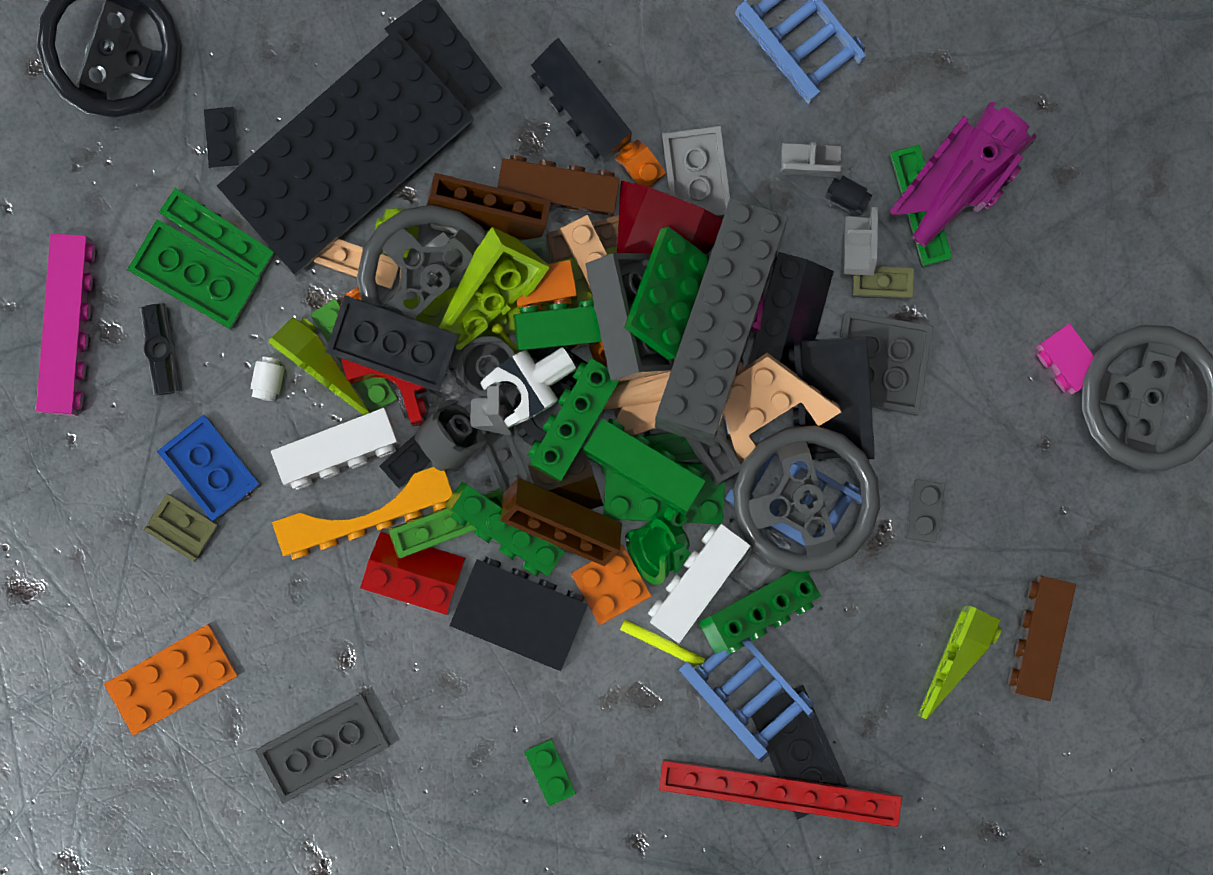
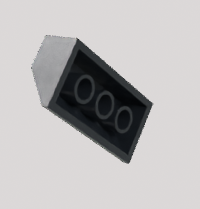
(580, 101)
(791, 307)

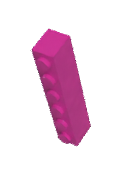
(64, 325)

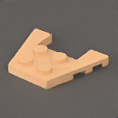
(765, 392)

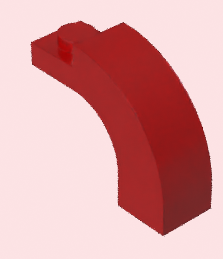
(414, 406)

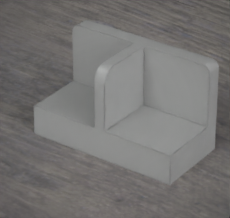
(811, 160)
(861, 244)

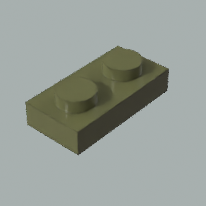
(886, 282)

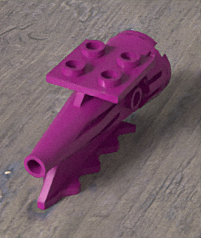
(962, 175)

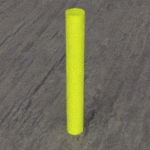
(662, 643)

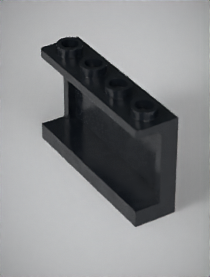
(841, 374)
(519, 613)

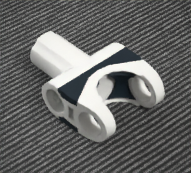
(531, 381)

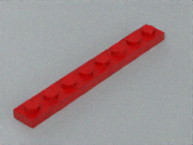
(780, 793)

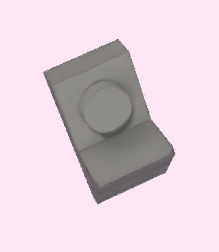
(491, 411)

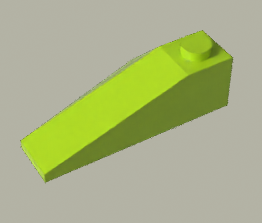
(492, 282)
(308, 351)
(967, 644)

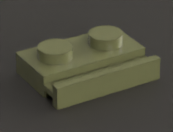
(181, 527)

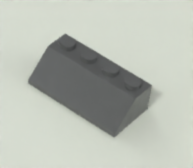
(614, 287)

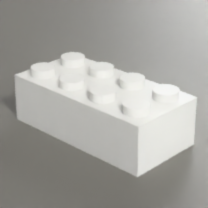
(335, 448)
(699, 583)

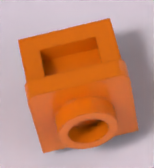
(640, 163)

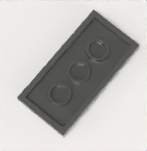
(322, 748)

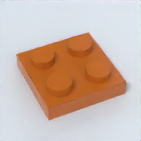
(611, 588)

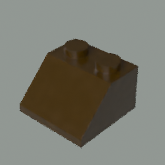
(577, 484)

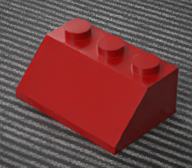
(420, 579)

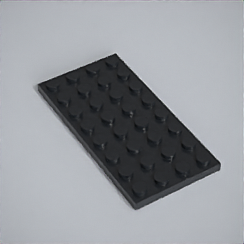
(345, 152)

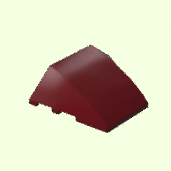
(647, 211)

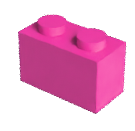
(1067, 358)

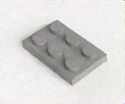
(697, 168)

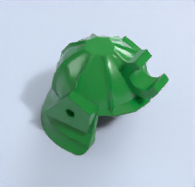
(659, 546)

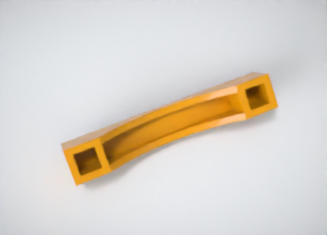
(303, 532)

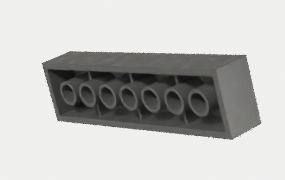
(721, 322)

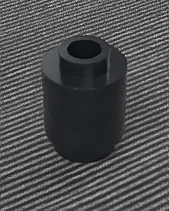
(849, 195)

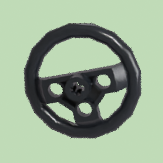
(111, 61)

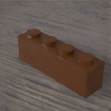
(563, 187)
(491, 206)
(561, 522)
(1042, 638)

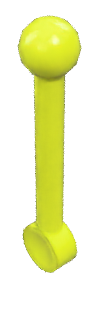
(497, 329)

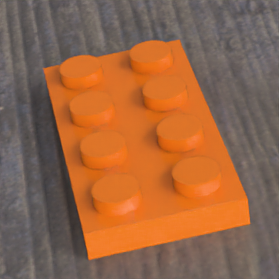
(171, 679)

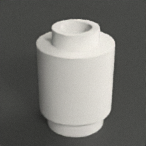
(267, 379)

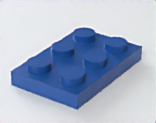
(208, 467)

